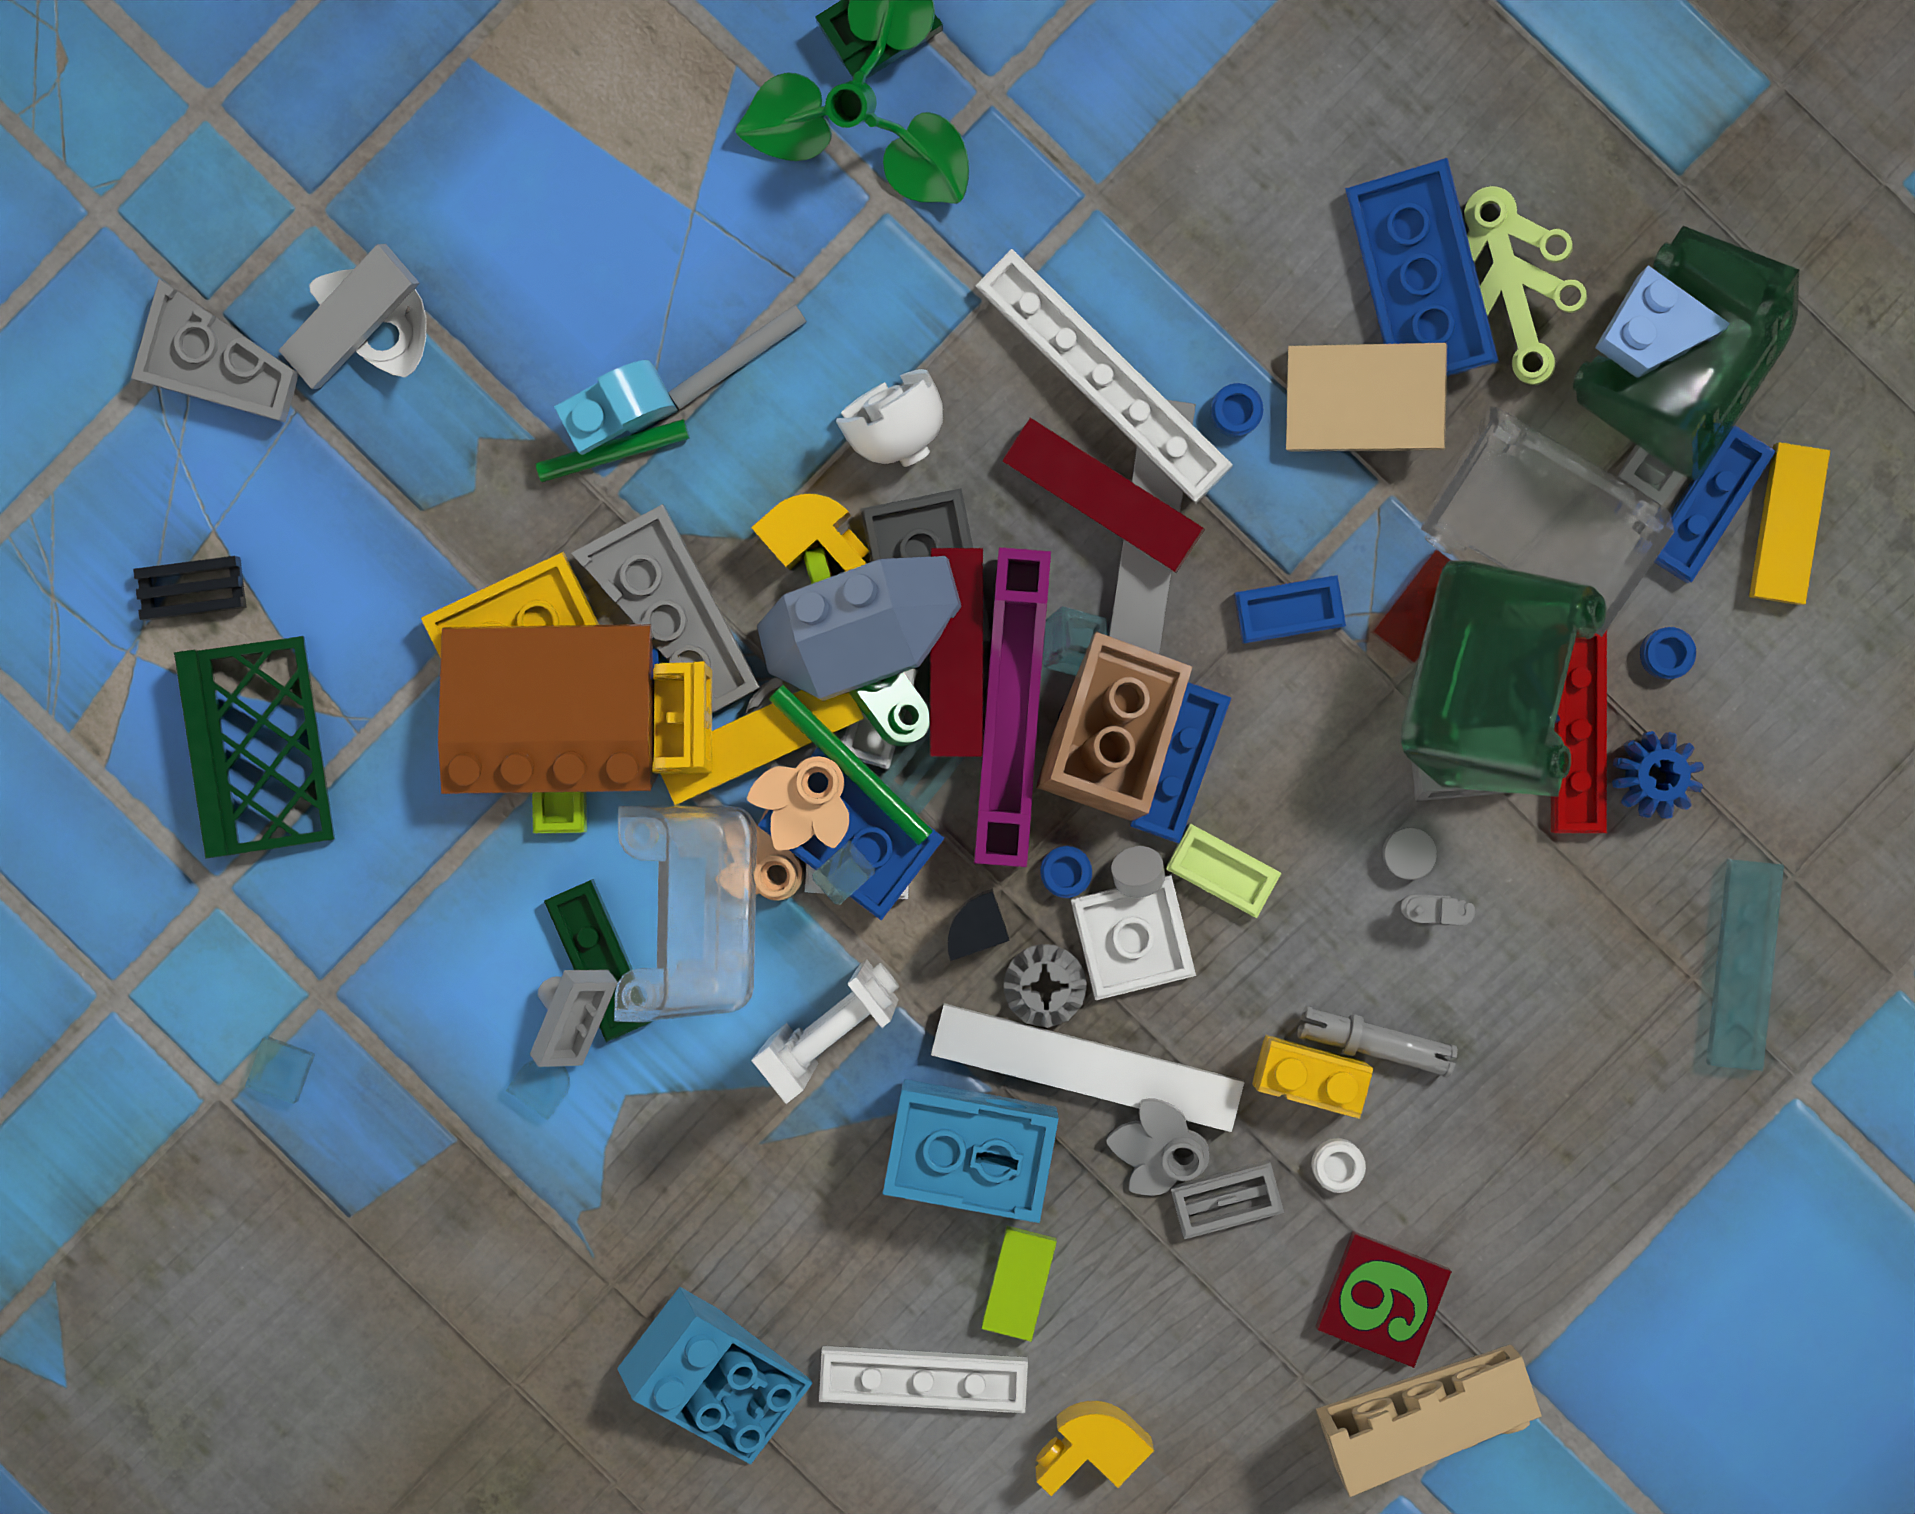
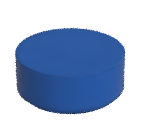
(1236, 410)
(1668, 653)
(1066, 871)

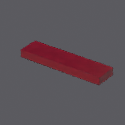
(1103, 495)
(958, 663)

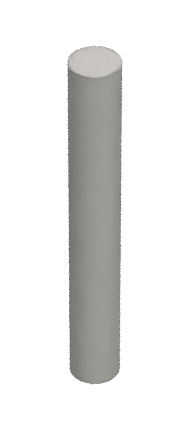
(737, 356)

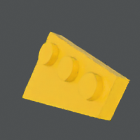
(533, 597)

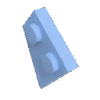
(1657, 325)

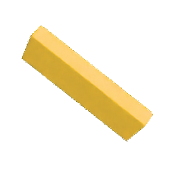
(1789, 523)

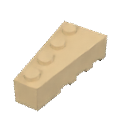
(1427, 1417)

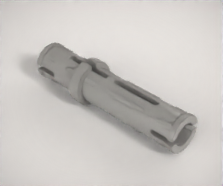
(1357, 1036)

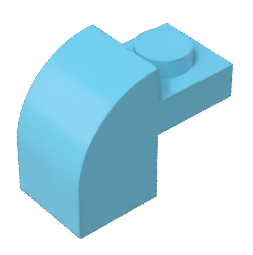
(620, 401)

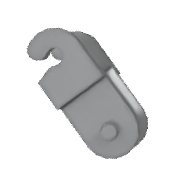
(1437, 909)

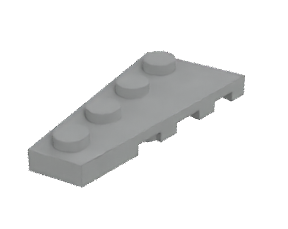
(658, 584)

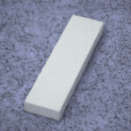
(923, 1379)

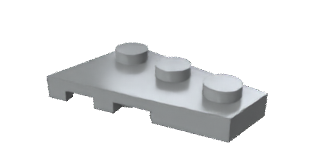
(209, 360)

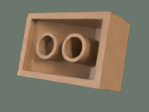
(1115, 728)

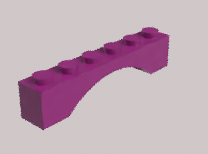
(1012, 707)

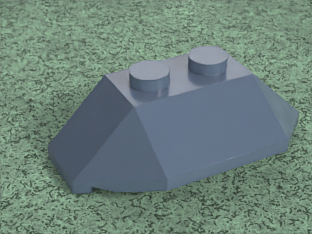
(859, 625)

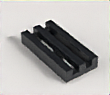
(147, 593)

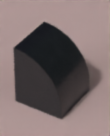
(976, 926)

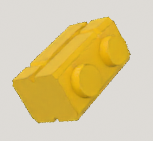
(1312, 1076)

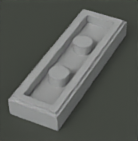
(349, 316)

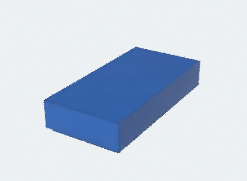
(1289, 609)

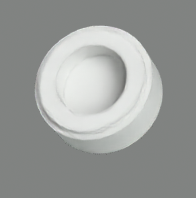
(1338, 1165)

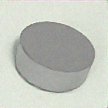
(1409, 853)
(1138, 871)

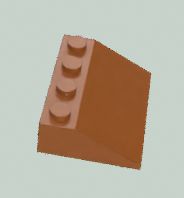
(546, 709)

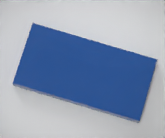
(1422, 264)

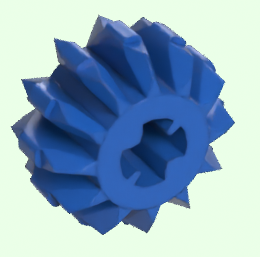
(1670, 761)

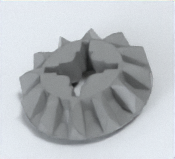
(1027, 968)

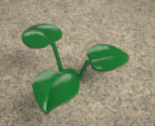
(791, 123)

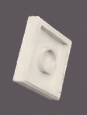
(1132, 940)

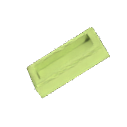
(1223, 870)

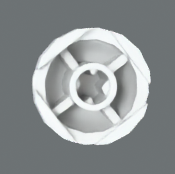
(895, 420)

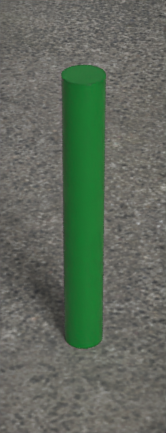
(613, 450)

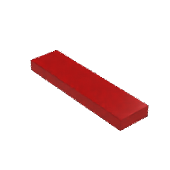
(1583, 729)

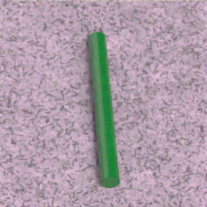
(851, 765)

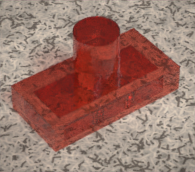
(1408, 616)

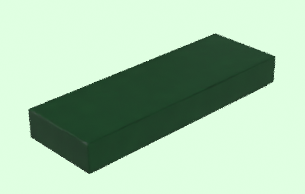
(592, 943)

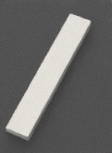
(1104, 376)
(1085, 1066)

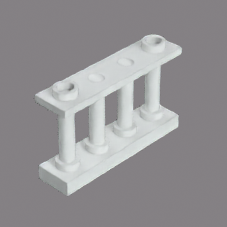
(790, 1055)

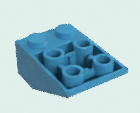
(712, 1377)

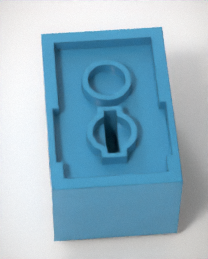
(971, 1151)

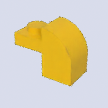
(803, 524)
(1093, 1433)

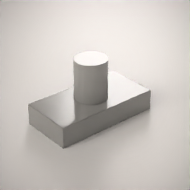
(573, 1016)

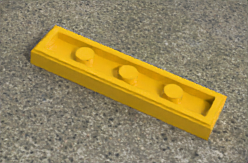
(758, 741)

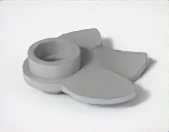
(1151, 1148)

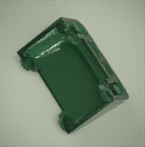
(1695, 400)
(1496, 678)

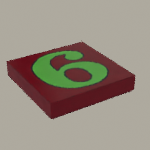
(1383, 1299)

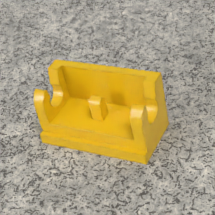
(682, 718)

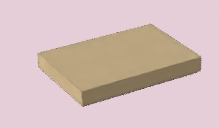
(1366, 397)

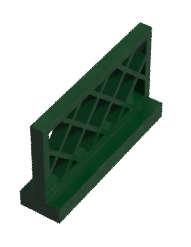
(208, 750)

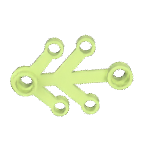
(1511, 272)

